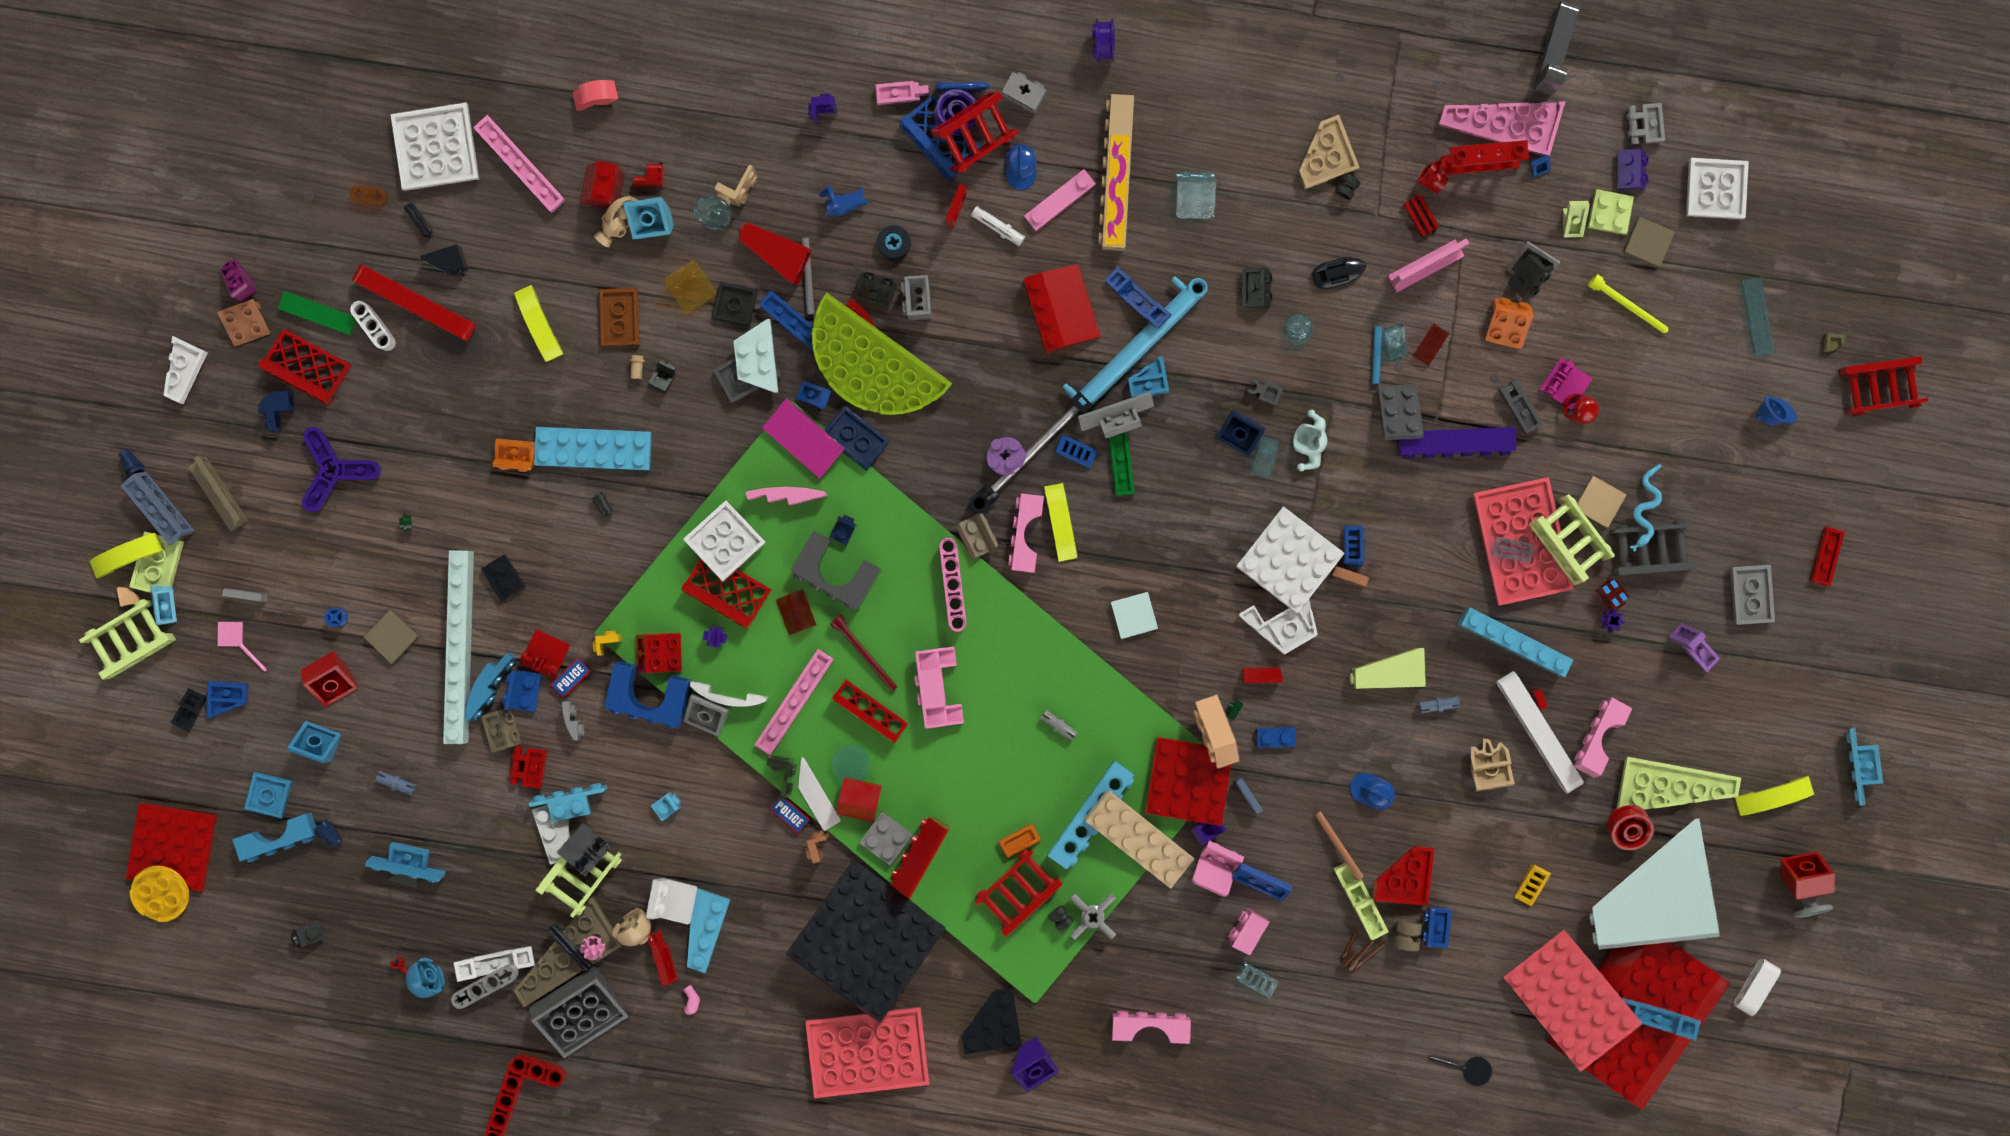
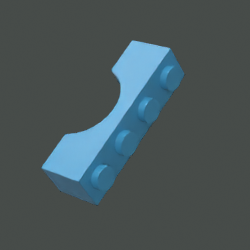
(254, 844)

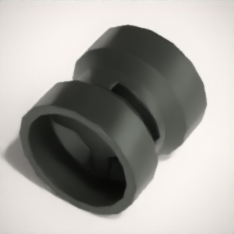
(1347, 187)
(1060, 918)

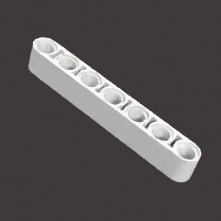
(1540, 732)

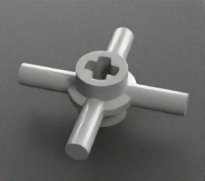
(1099, 922)

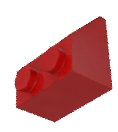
(328, 679)

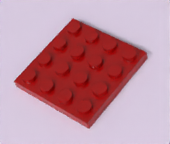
(1187, 783)
(172, 840)

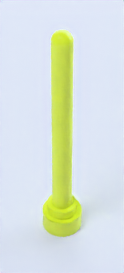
(1597, 283)

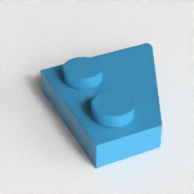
(1150, 379)

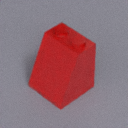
(602, 184)

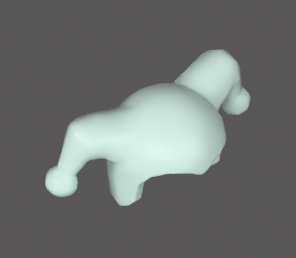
(1311, 441)

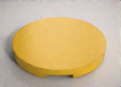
(159, 893)

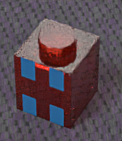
(1612, 593)

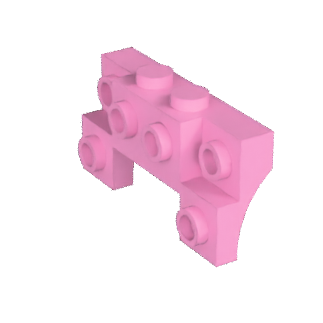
(932, 687)

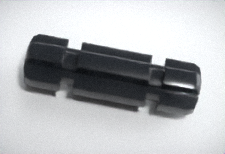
(418, 219)

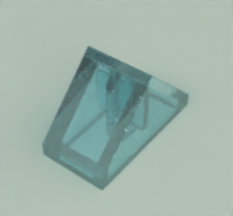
(1265, 456)

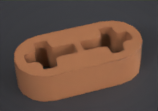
(1350, 576)

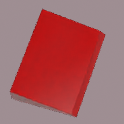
(859, 799)

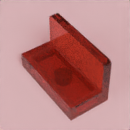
(796, 612)

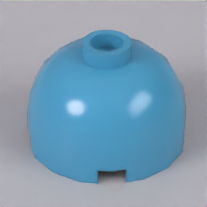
(424, 979)

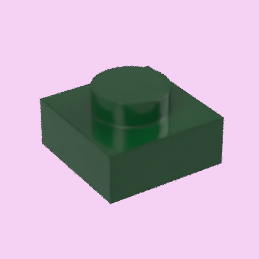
(1233, 709)

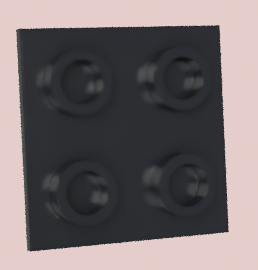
(583, 849)

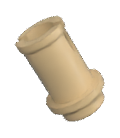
(636, 366)

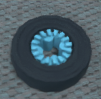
(884, 238)

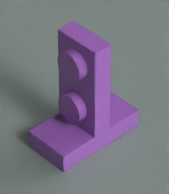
(1695, 645)

